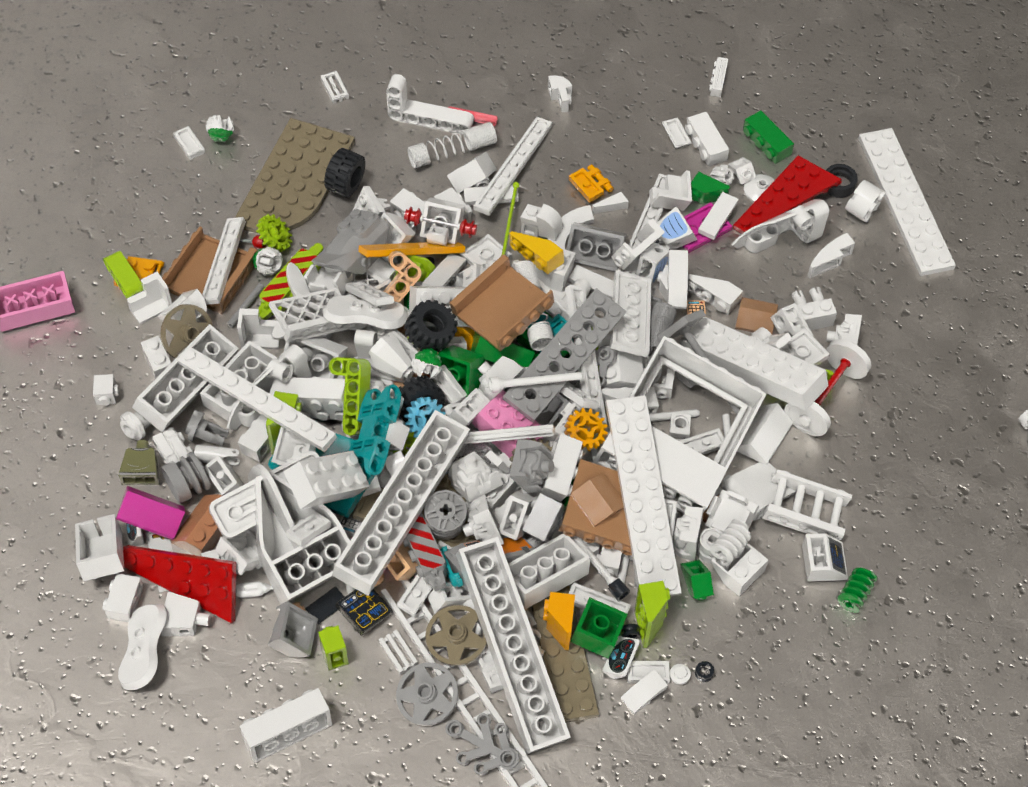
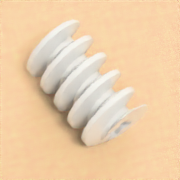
(731, 541)

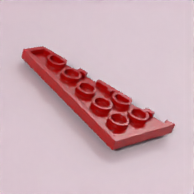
(792, 188)
(192, 576)

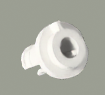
(133, 425)

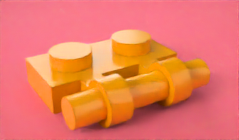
(587, 186)

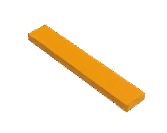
(424, 248)

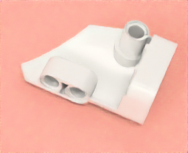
(805, 220)
(289, 364)

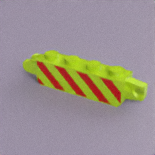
(279, 287)

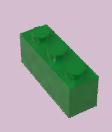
(768, 137)

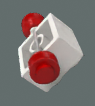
(442, 214)

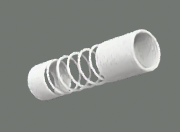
(474, 137)
(538, 334)

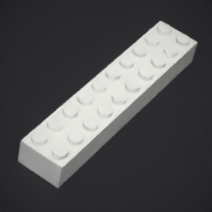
(400, 503)
(512, 645)

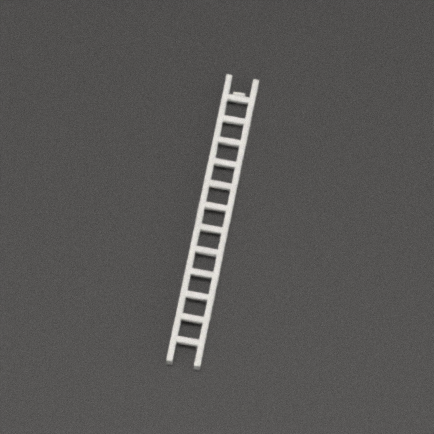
(468, 677)

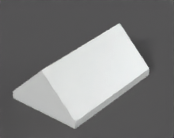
(765, 433)

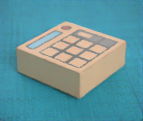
(693, 306)

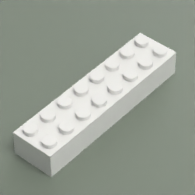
(759, 363)

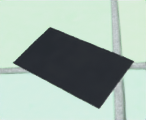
(325, 605)

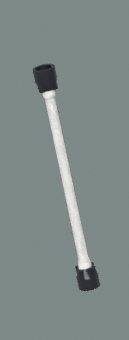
(616, 586)

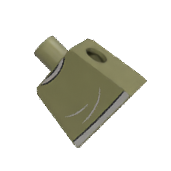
(139, 466)

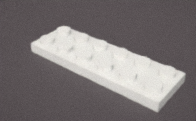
(633, 329)

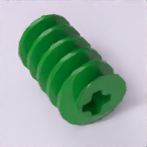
(857, 589)

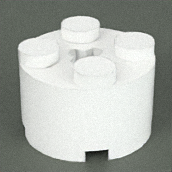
(865, 200)

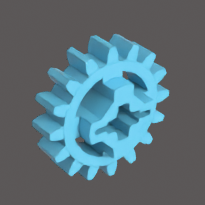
(418, 418)

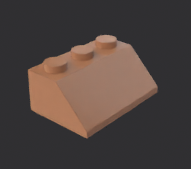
(199, 531)

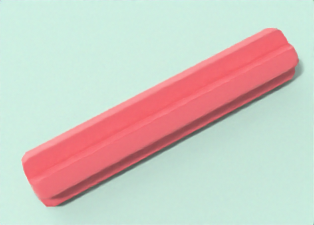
(480, 117)

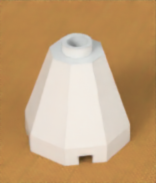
(391, 358)

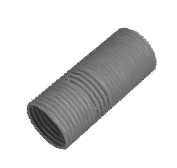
(660, 320)

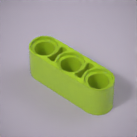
(123, 274)

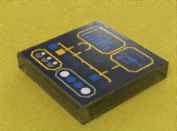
(363, 610)

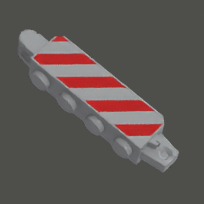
(426, 554)

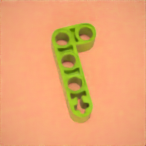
(351, 394)

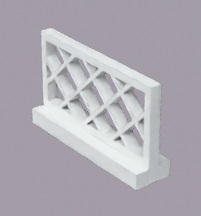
(311, 328)

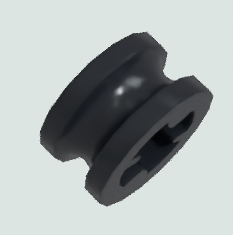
(631, 631)
(704, 678)

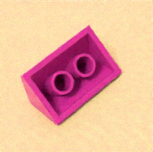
(150, 512)

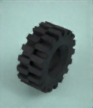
(419, 388)

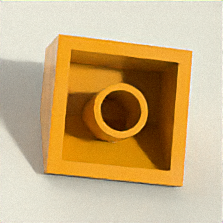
(559, 616)

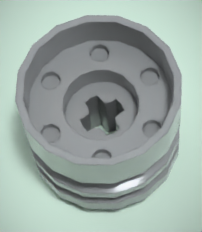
(187, 476)
(446, 526)

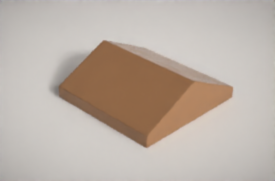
(755, 314)
(598, 499)

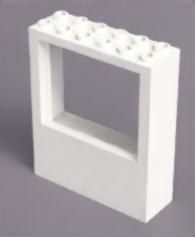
(683, 471)

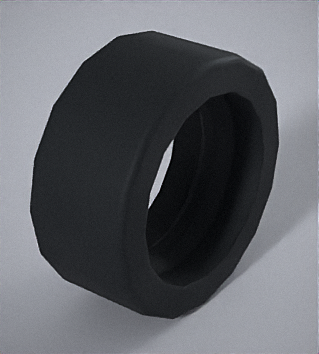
(847, 172)

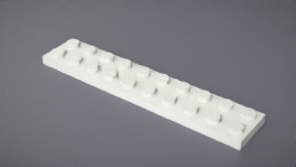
(906, 202)
(642, 492)

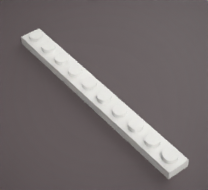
(590, 382)
(257, 399)

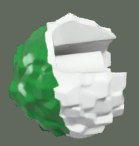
(219, 129)
(267, 261)
(427, 362)

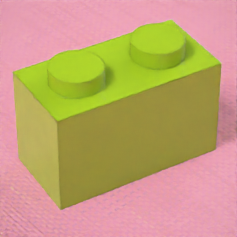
(333, 647)

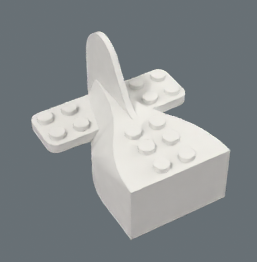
(273, 510)

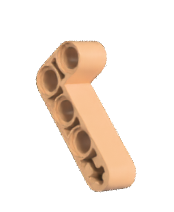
(402, 276)

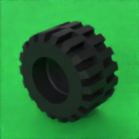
(344, 172)
(437, 315)

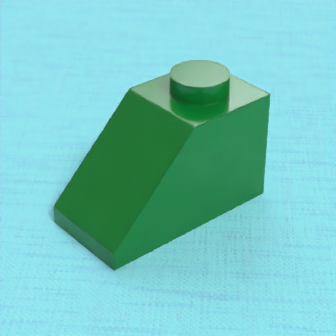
(707, 189)
(697, 579)

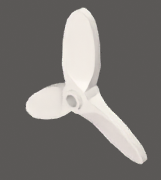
(298, 287)

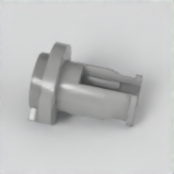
(197, 428)

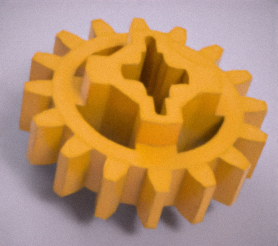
(589, 422)

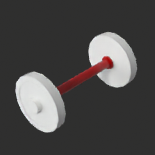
(847, 360)

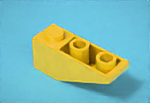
(540, 251)

